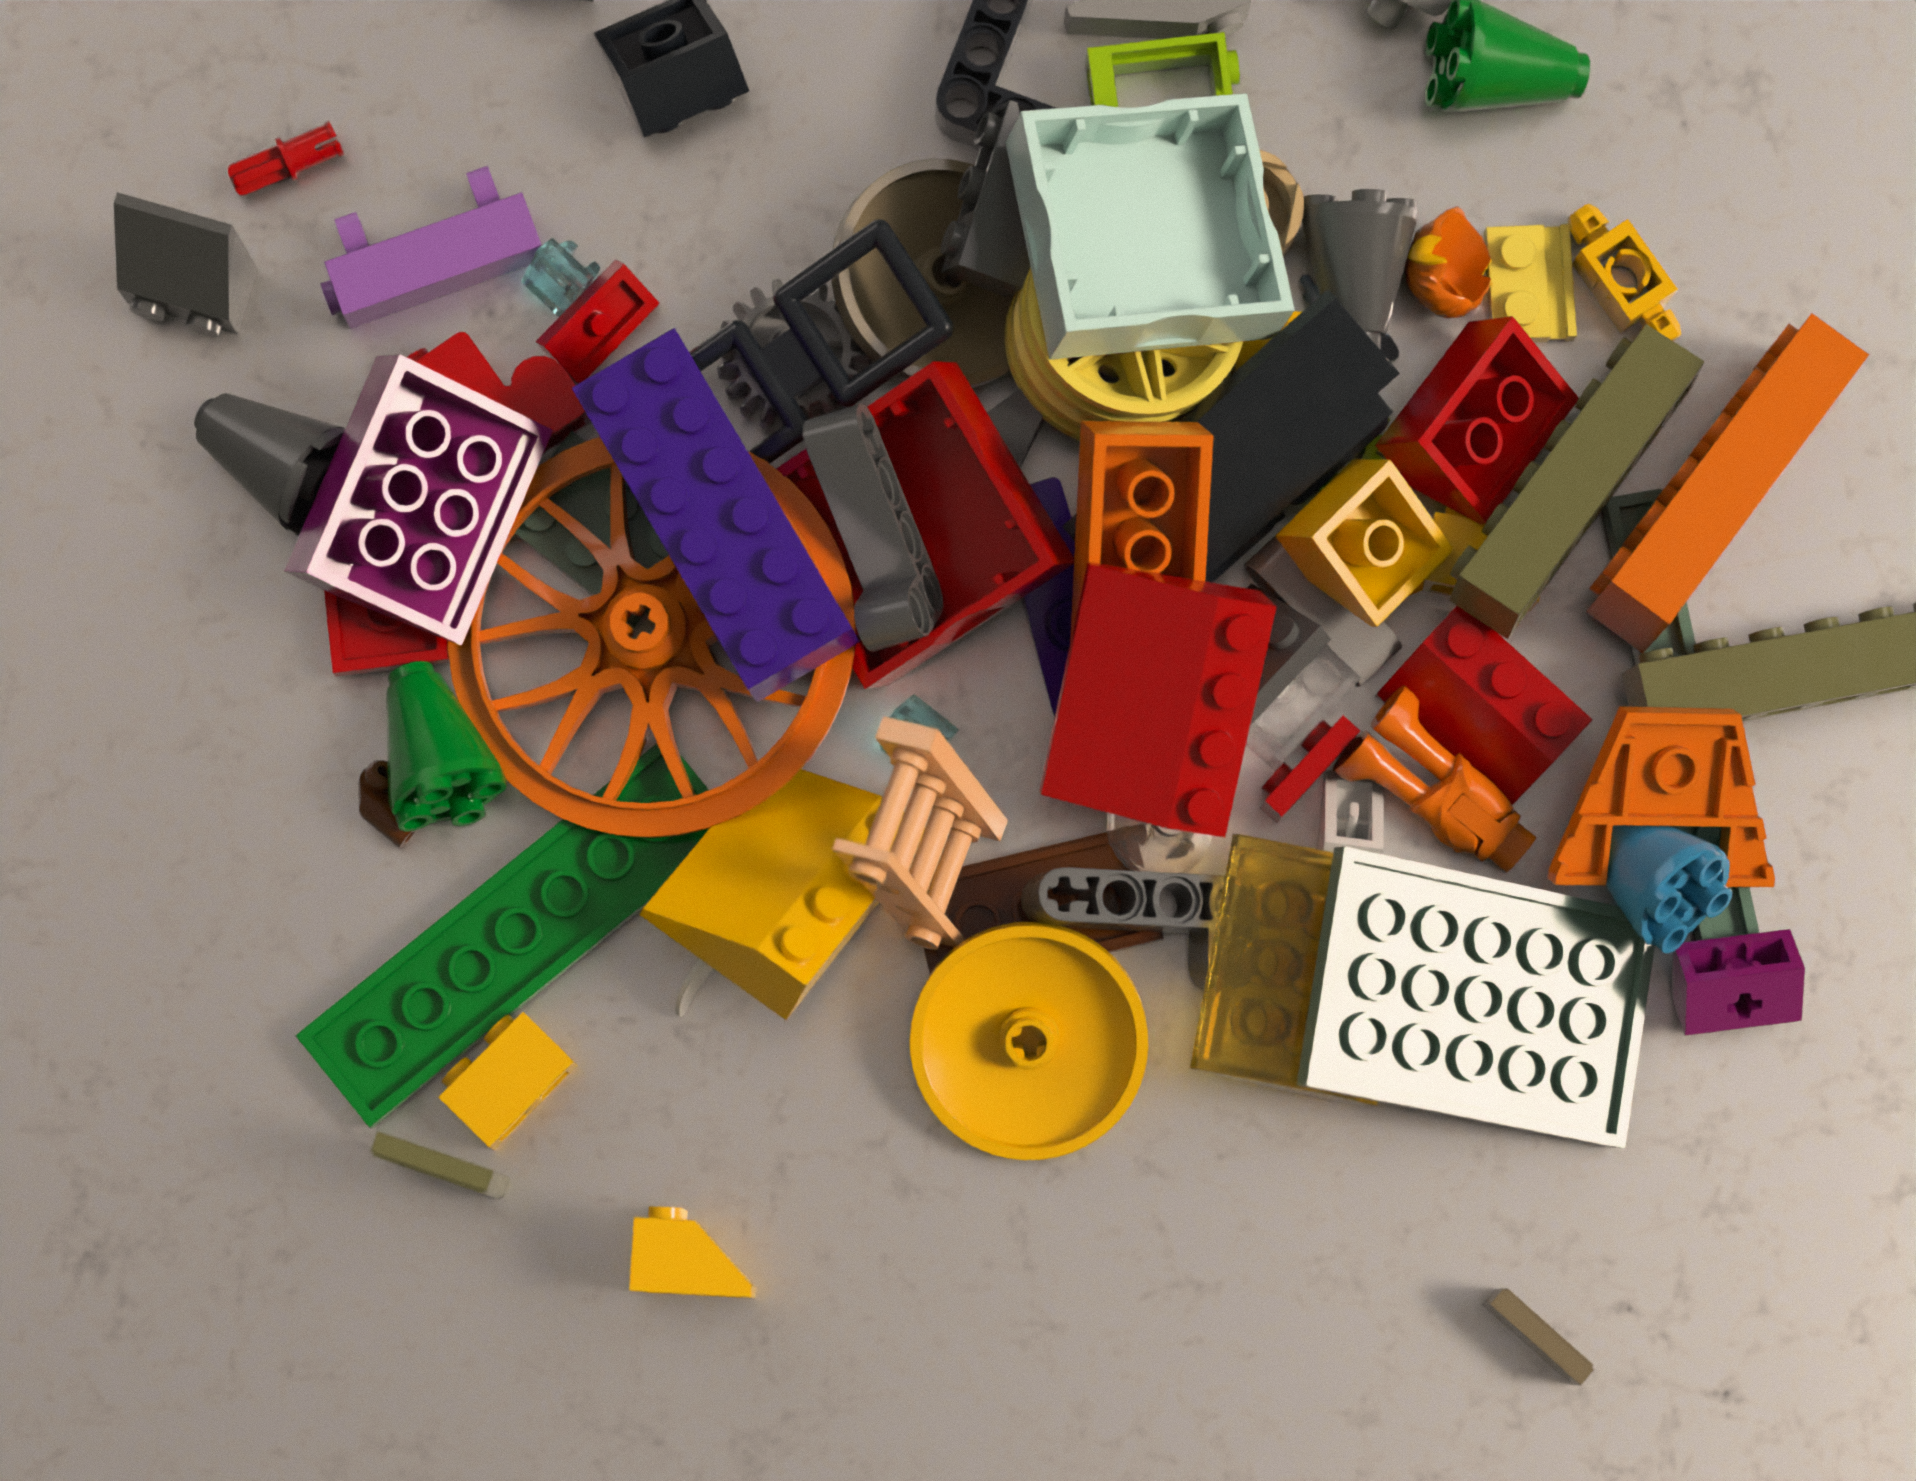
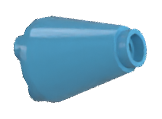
(1666, 881)

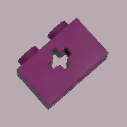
(1738, 982)

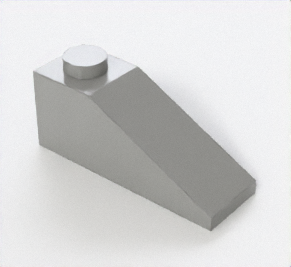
(1155, 17)

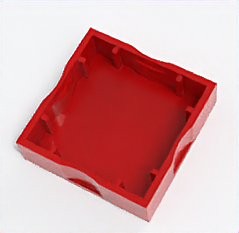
(968, 503)

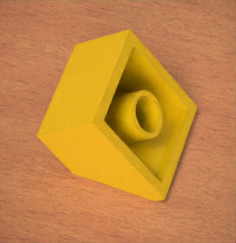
(1366, 540)
(682, 1258)

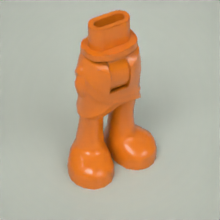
(1461, 808)

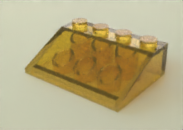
(1264, 966)

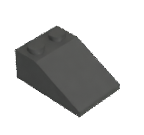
(181, 266)

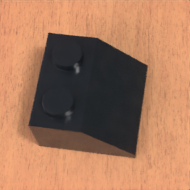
(672, 63)

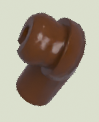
(375, 805)

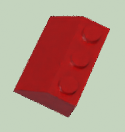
(1478, 418)
(1488, 703)

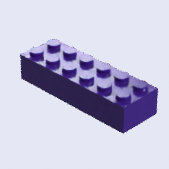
(715, 515)

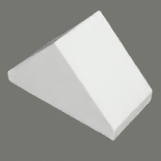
(1351, 815)

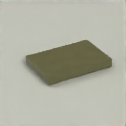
(439, 1165)

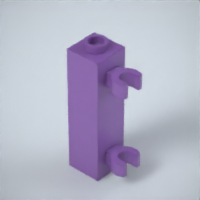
(431, 259)

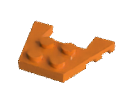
(1668, 772)

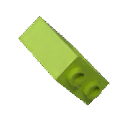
(1160, 54)

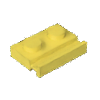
(1532, 279)

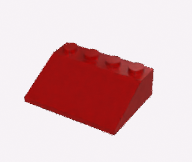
(1158, 698)

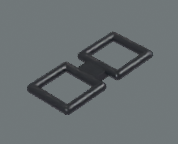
(802, 356)

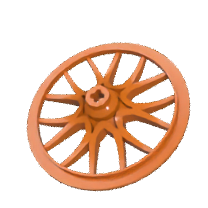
(646, 667)

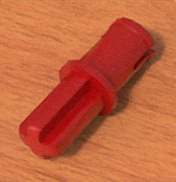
(284, 160)

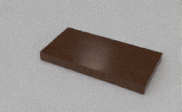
(992, 891)

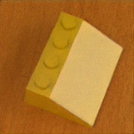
(769, 893)

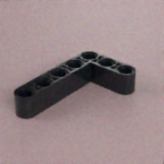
(978, 82)

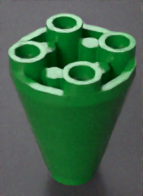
(1498, 61)
(435, 753)

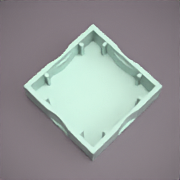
(1148, 226)

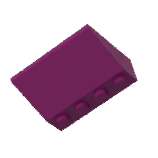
(418, 498)

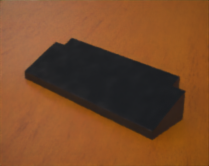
(1287, 424)

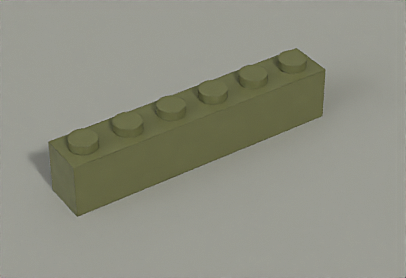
(1574, 481)
(1783, 672)

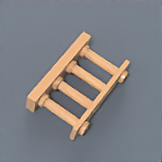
(957, 808)

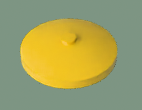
(1029, 1041)

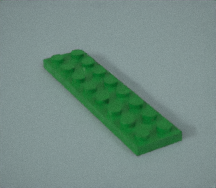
(494, 951)

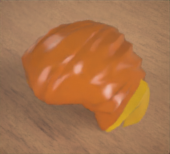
(1448, 265)

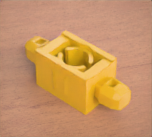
(1589, 227)

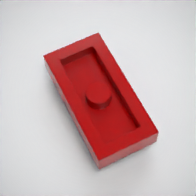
(598, 321)
(1290, 784)

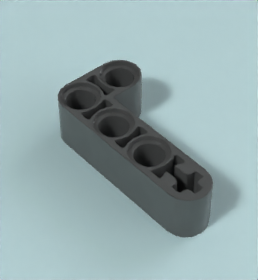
(859, 482)
(1139, 906)

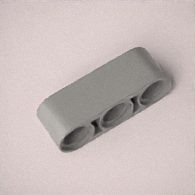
(1353, 640)

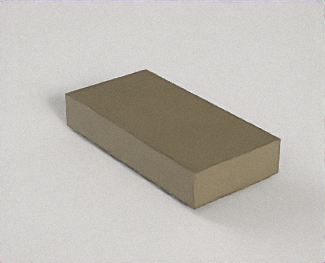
(1539, 1336)

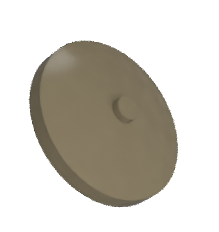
(919, 206)

